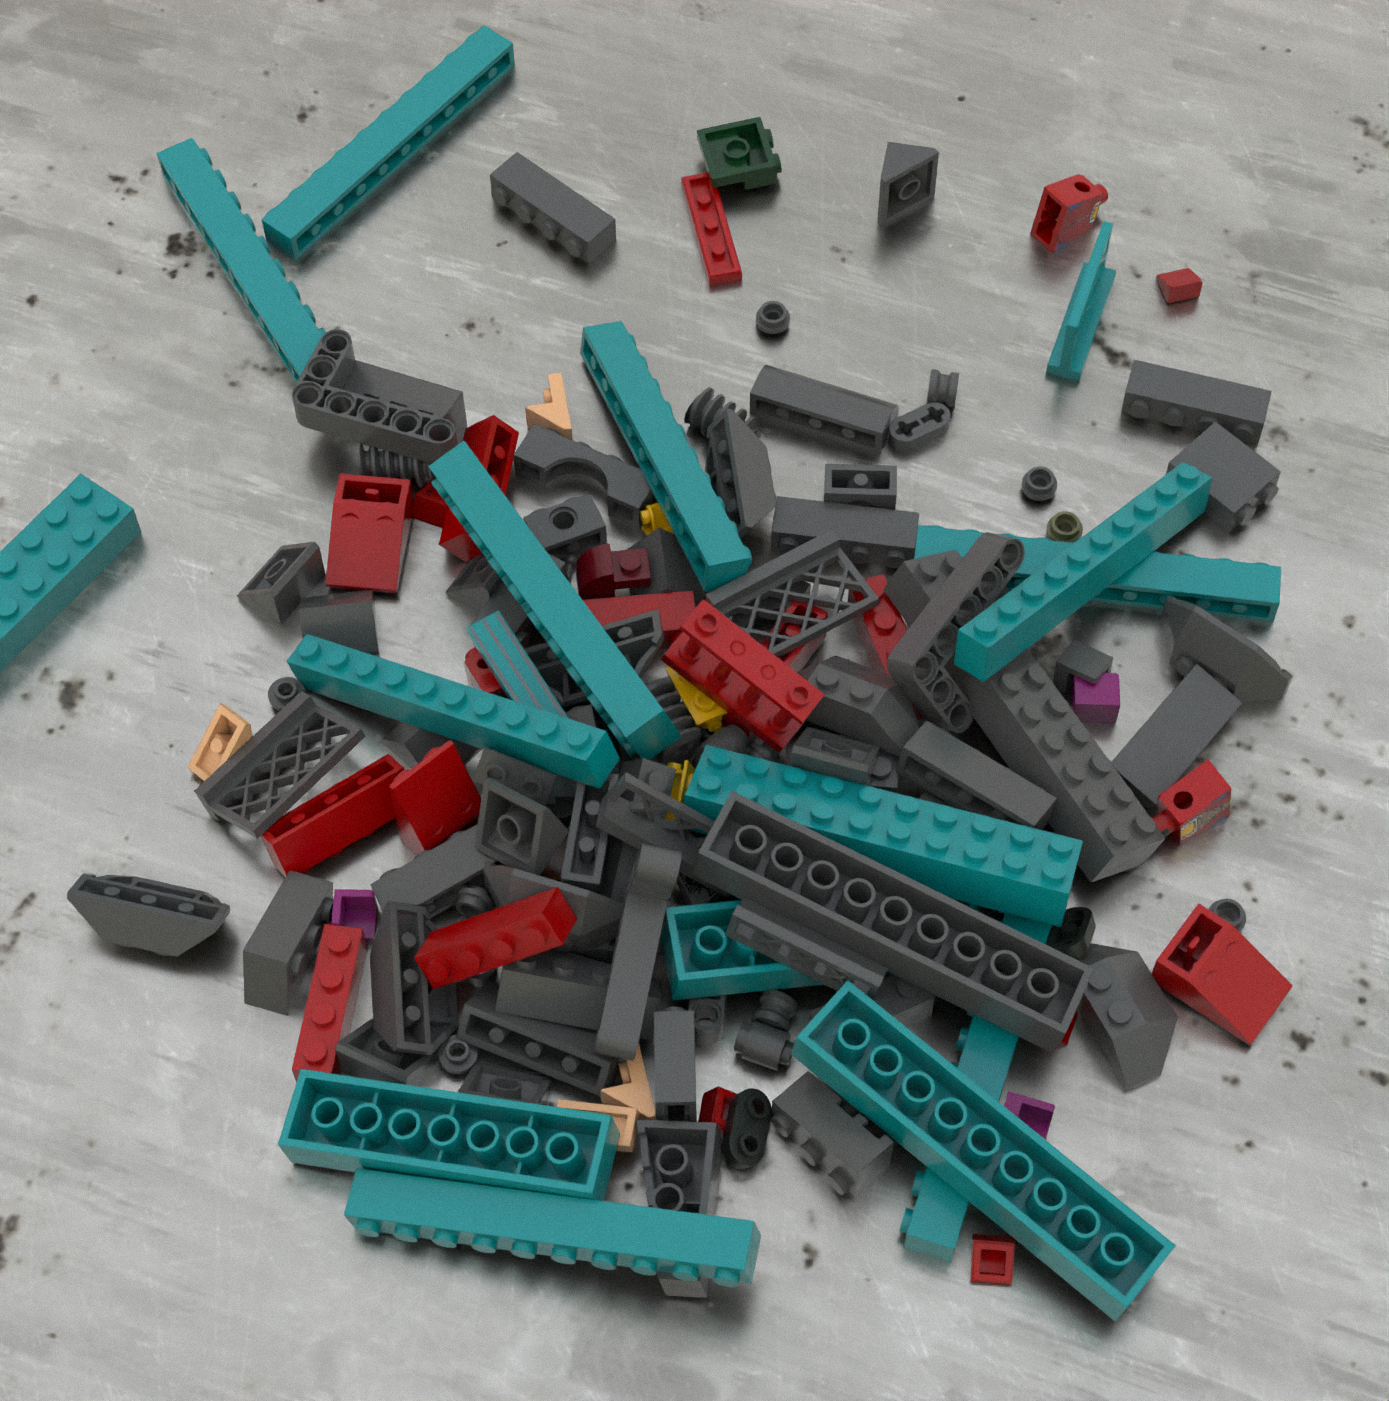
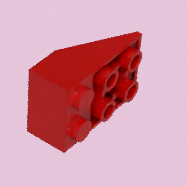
(369, 532)
(434, 799)
(1221, 975)

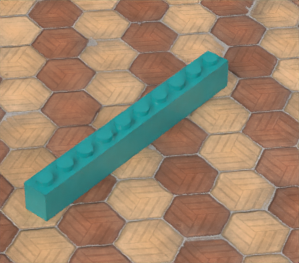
(388, 142)
(242, 254)
(664, 456)
(1081, 572)
(1214, 585)
(455, 710)
(985, 1059)
(554, 1226)

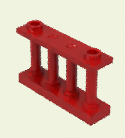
(742, 676)

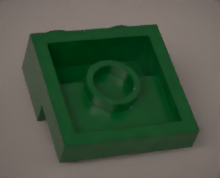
(739, 154)

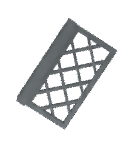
(784, 572)
(267, 754)

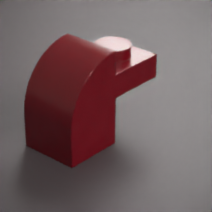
(604, 571)

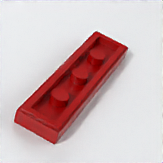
(711, 230)

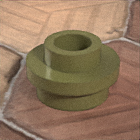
(1067, 521)

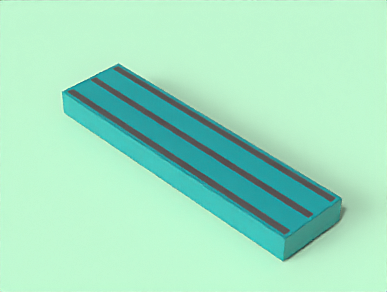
(512, 664)

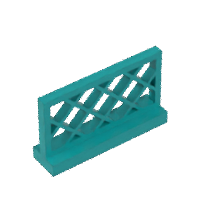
(1083, 311)

